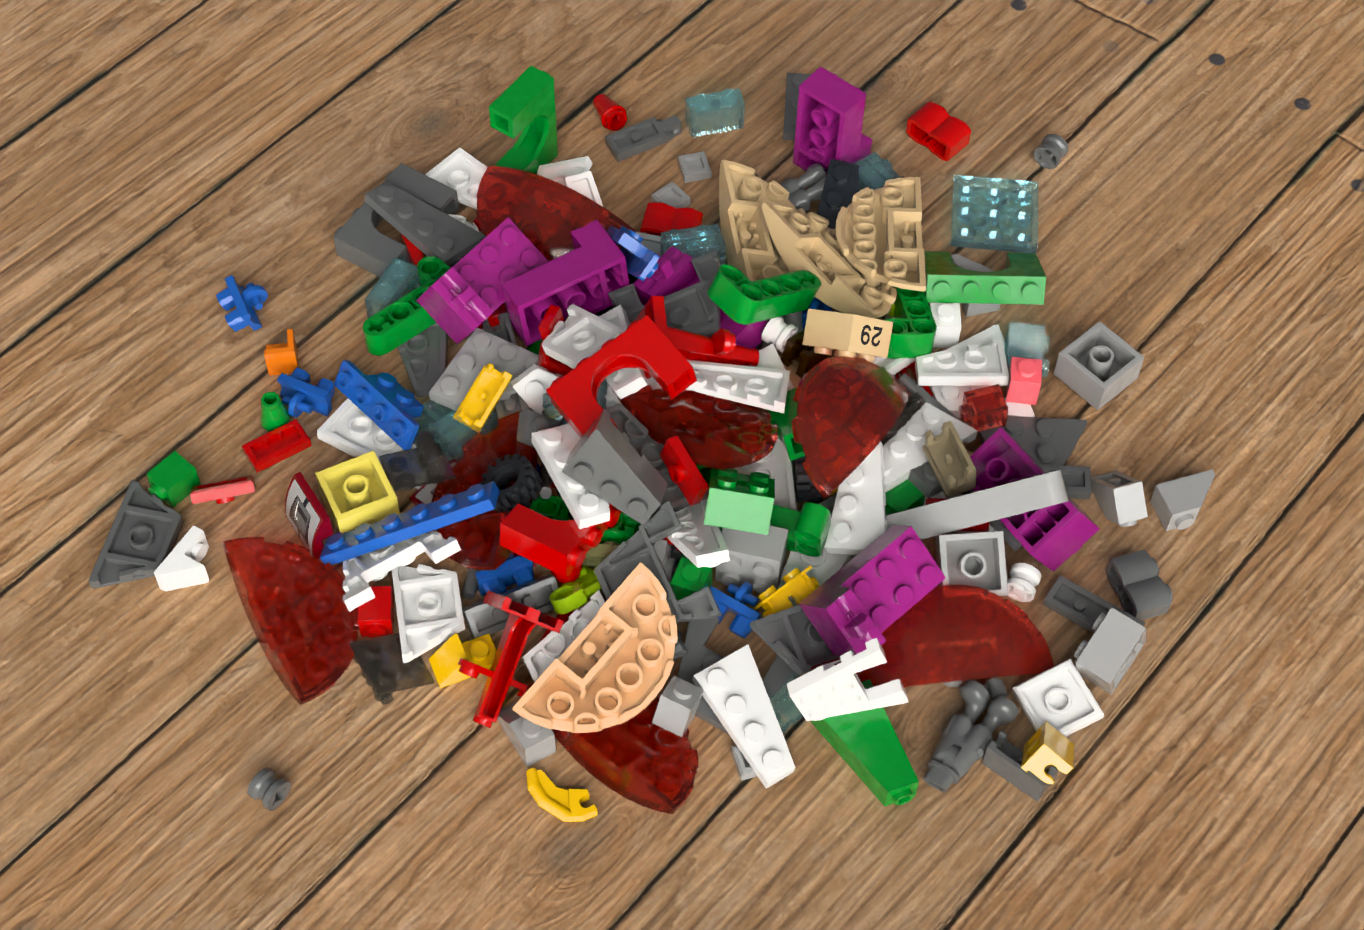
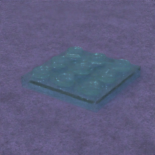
(994, 214)

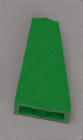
(873, 752)

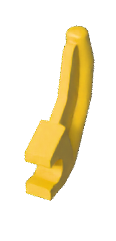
(558, 801)

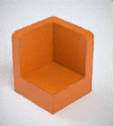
(283, 356)

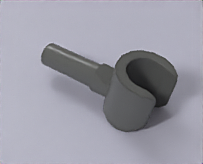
(994, 687)

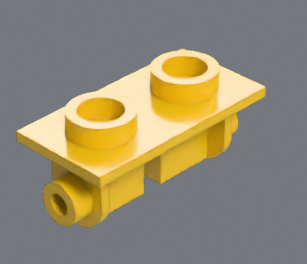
(797, 586)

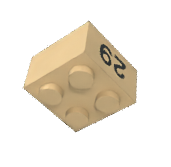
(847, 334)

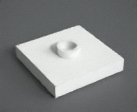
(1059, 699)

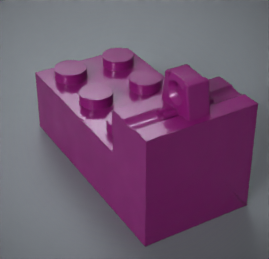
(829, 122)
(677, 273)
(574, 278)
(474, 285)
(1046, 533)
(872, 591)

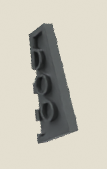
(423, 224)

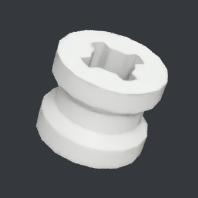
(778, 332)
(1023, 582)

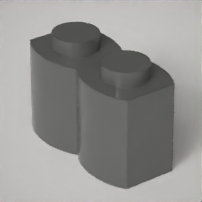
(1138, 585)

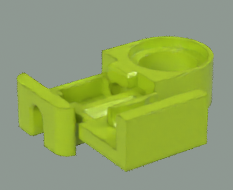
(575, 593)

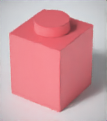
(1024, 380)

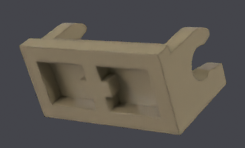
(949, 461)

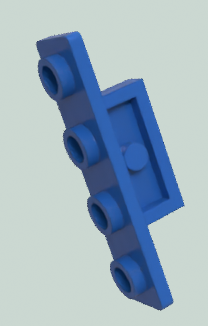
(639, 260)
(382, 401)

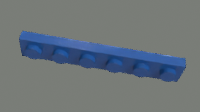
(411, 523)

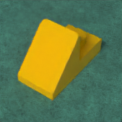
(446, 658)

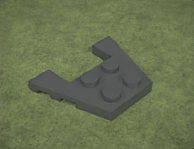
(685, 309)
(640, 548)
(700, 658)

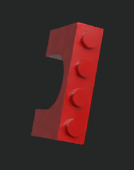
(638, 347)
(551, 542)

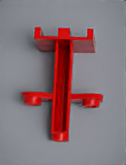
(718, 348)
(513, 640)

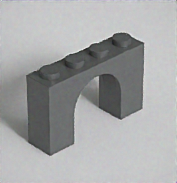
(371, 250)

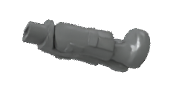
(813, 178)
(962, 741)

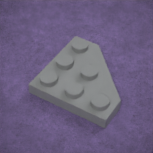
(467, 364)

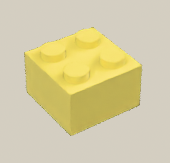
(357, 492)

